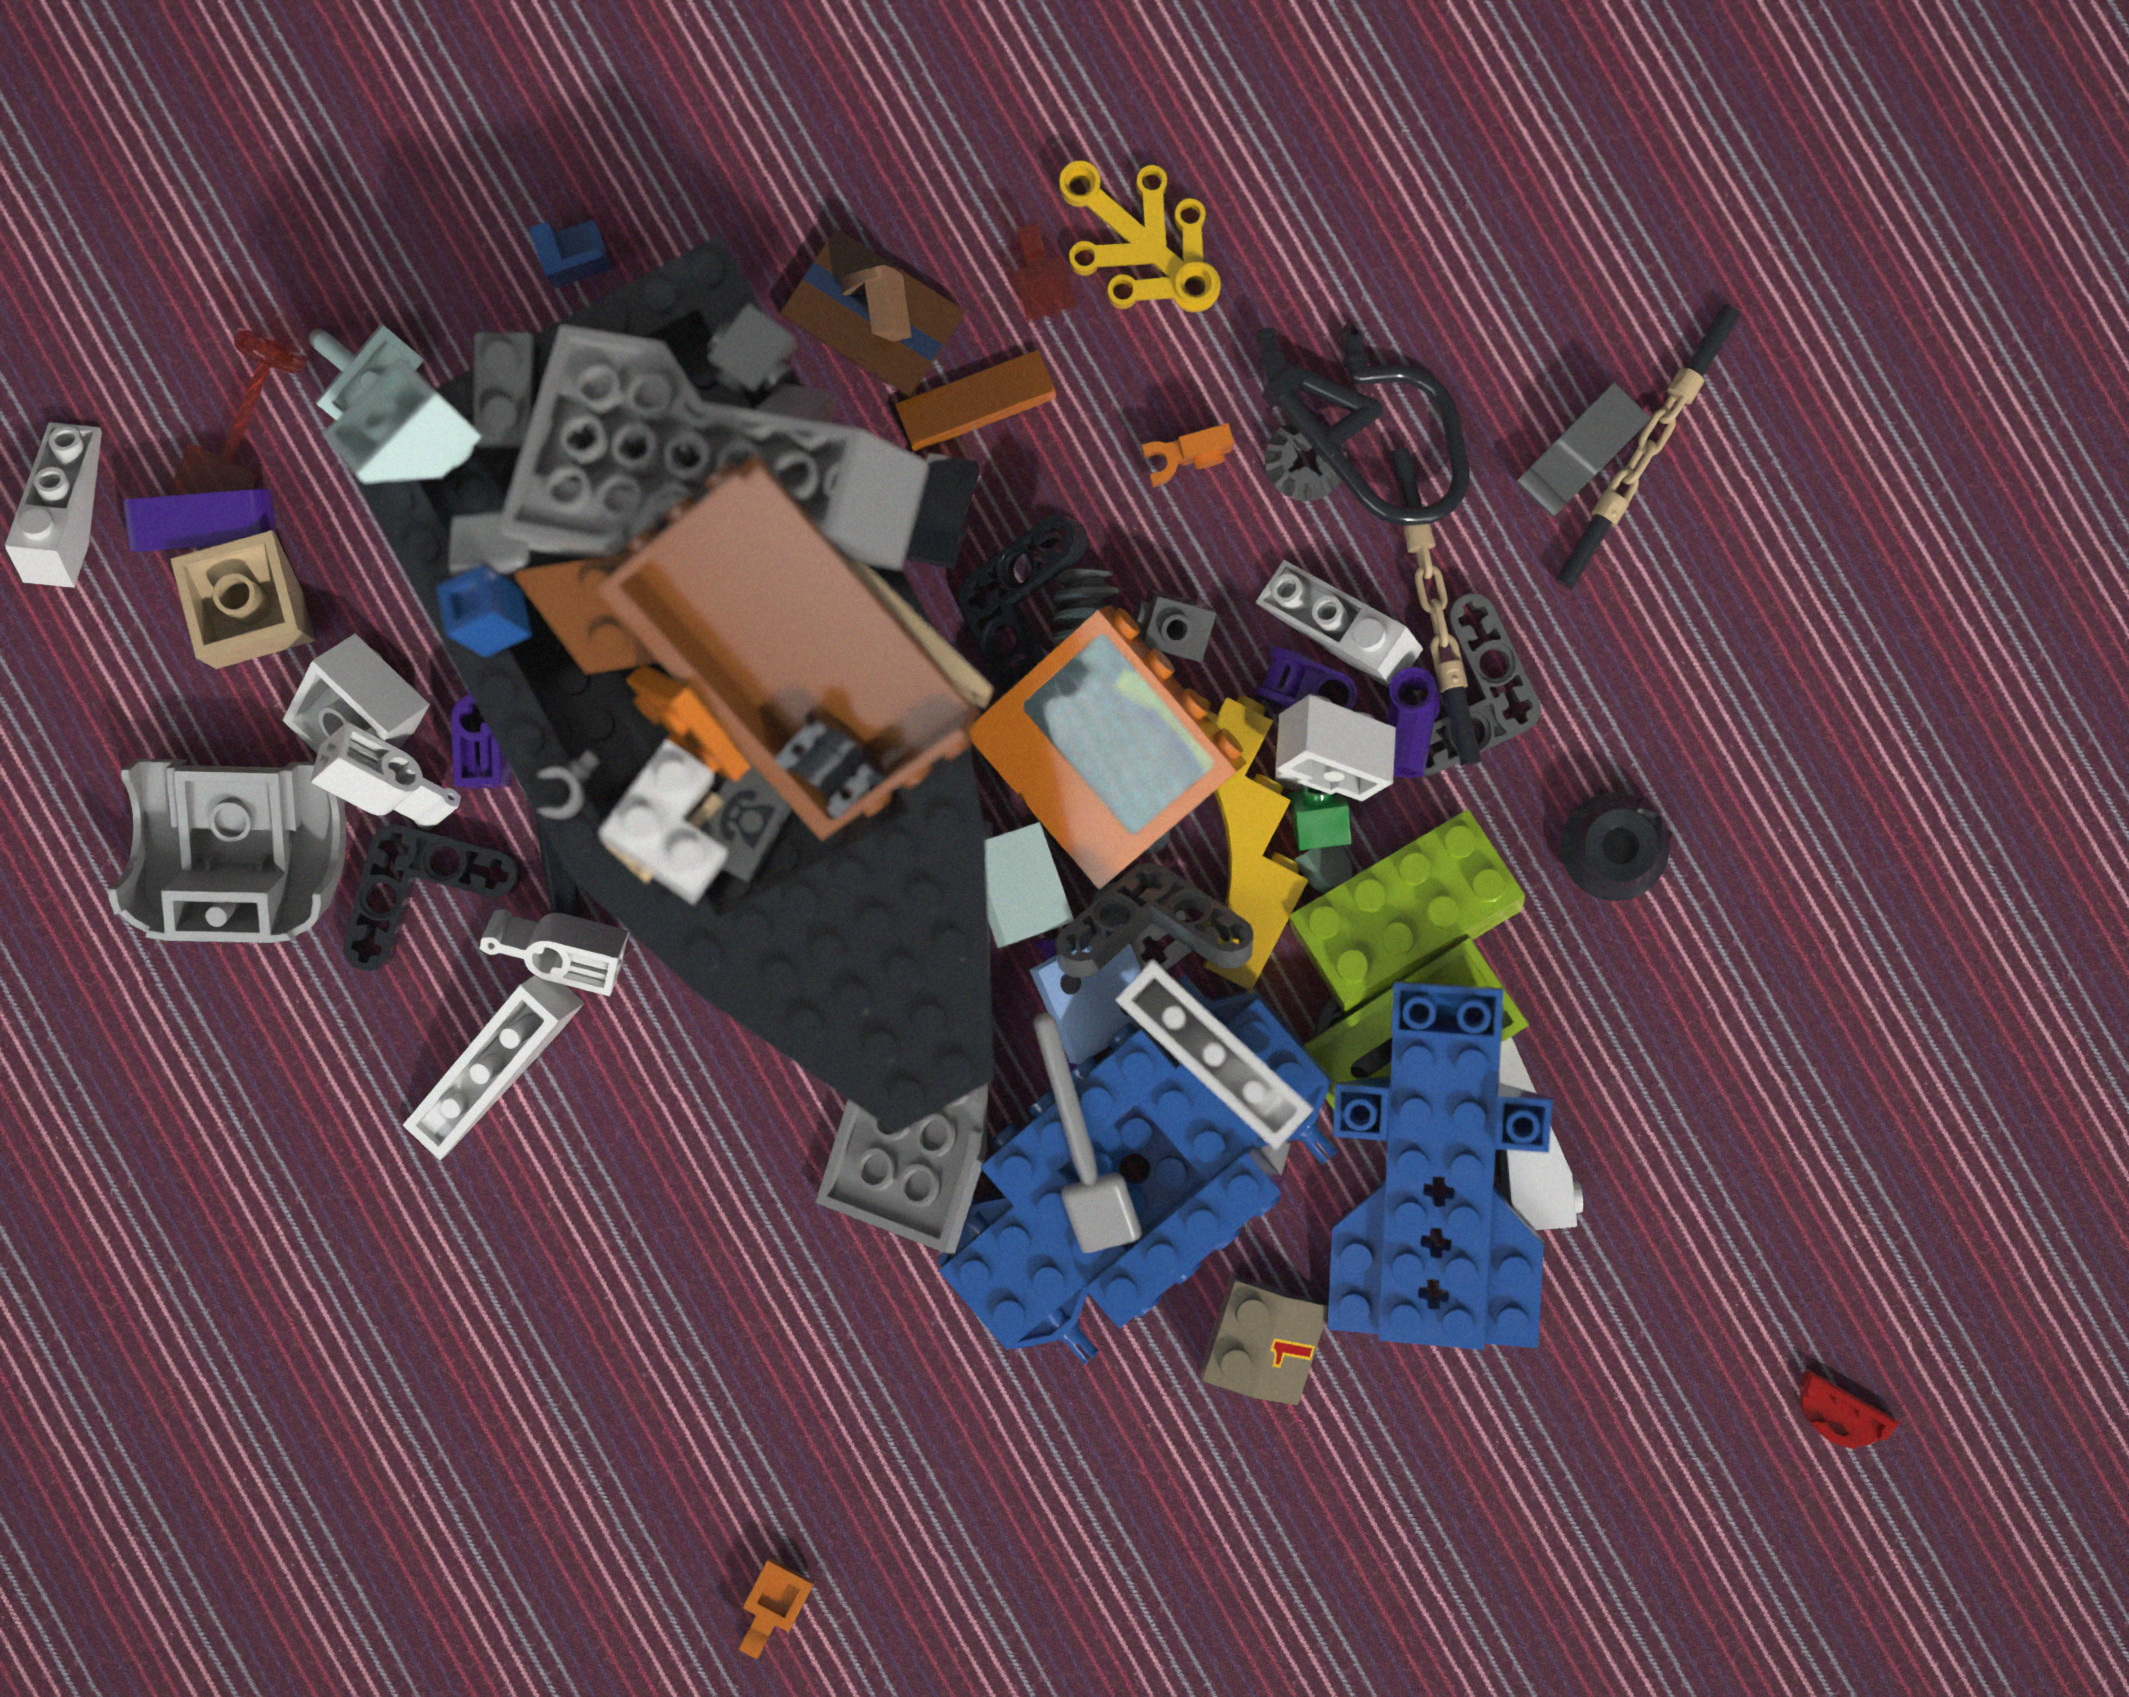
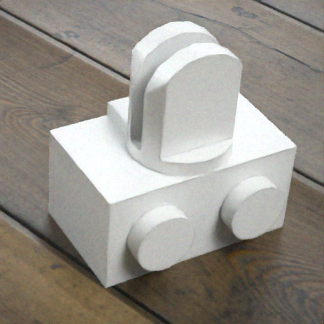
(1333, 749)

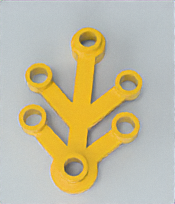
(1145, 243)

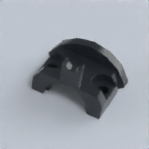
(832, 761)

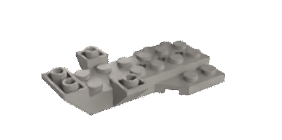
(637, 398)

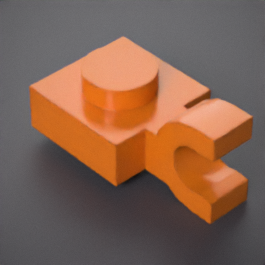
(1202, 448)
(774, 1601)

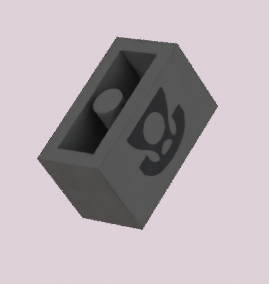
(746, 821)

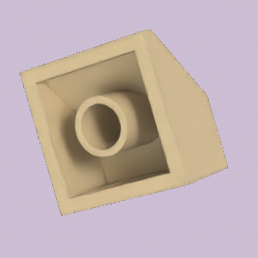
(241, 600)

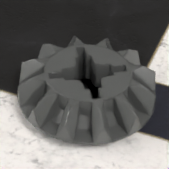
(1302, 483)

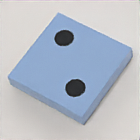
(1087, 1006)

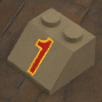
(1263, 1341)

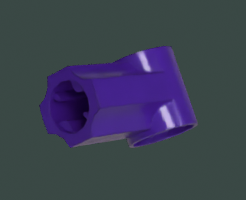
(1412, 722)

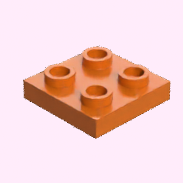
(687, 721)

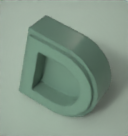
(1325, 867)

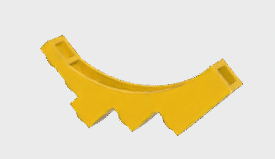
(1257, 887)

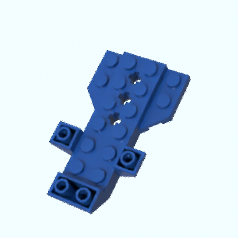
(1444, 1121)

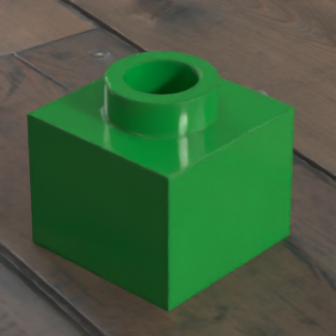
(1319, 819)

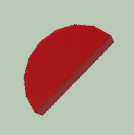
(1840, 1415)

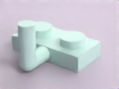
(358, 370)

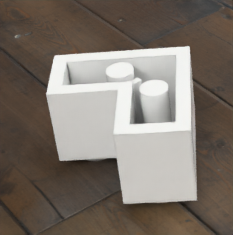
(652, 825)

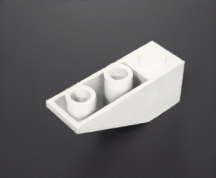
(57, 507)
(1340, 623)

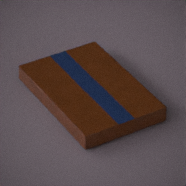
(845, 324)

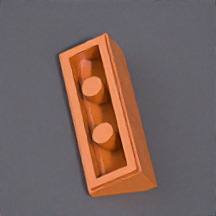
(976, 401)

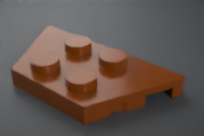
(582, 616)

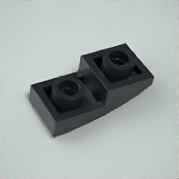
(942, 511)

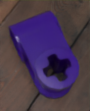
(1303, 679)

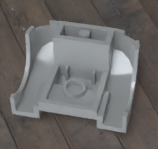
(228, 851)

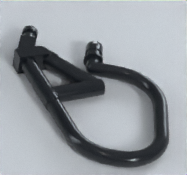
(1280, 390)

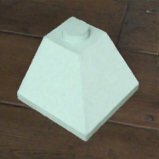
(401, 430)

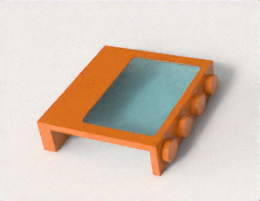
(1106, 744)

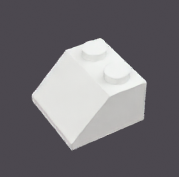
(357, 688)

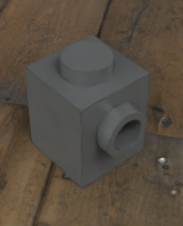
(752, 354)
(1187, 633)

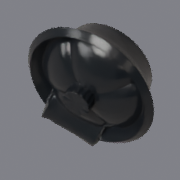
(1615, 846)

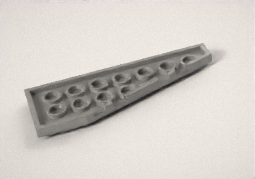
(910, 1179)

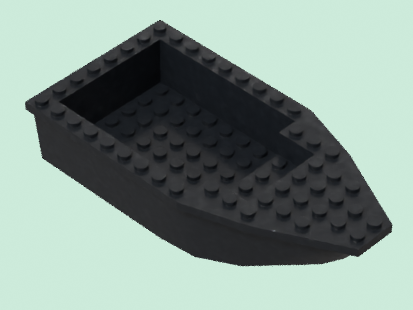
(845, 948)

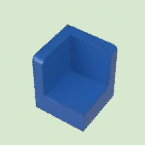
(570, 253)
(483, 610)

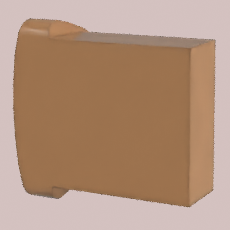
(885, 300)

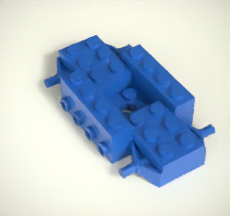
(1204, 1182)

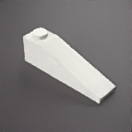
(1214, 1055)
(492, 1063)
(1536, 1183)

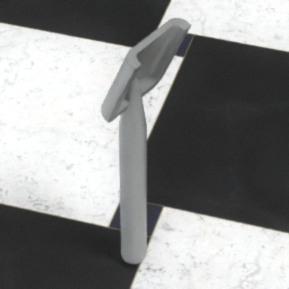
(479, 542)
(1097, 1205)

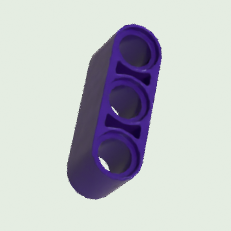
(197, 519)

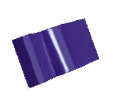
(476, 756)

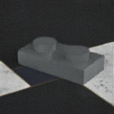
(504, 388)

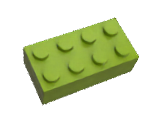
(1406, 911)

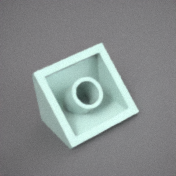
(1023, 886)

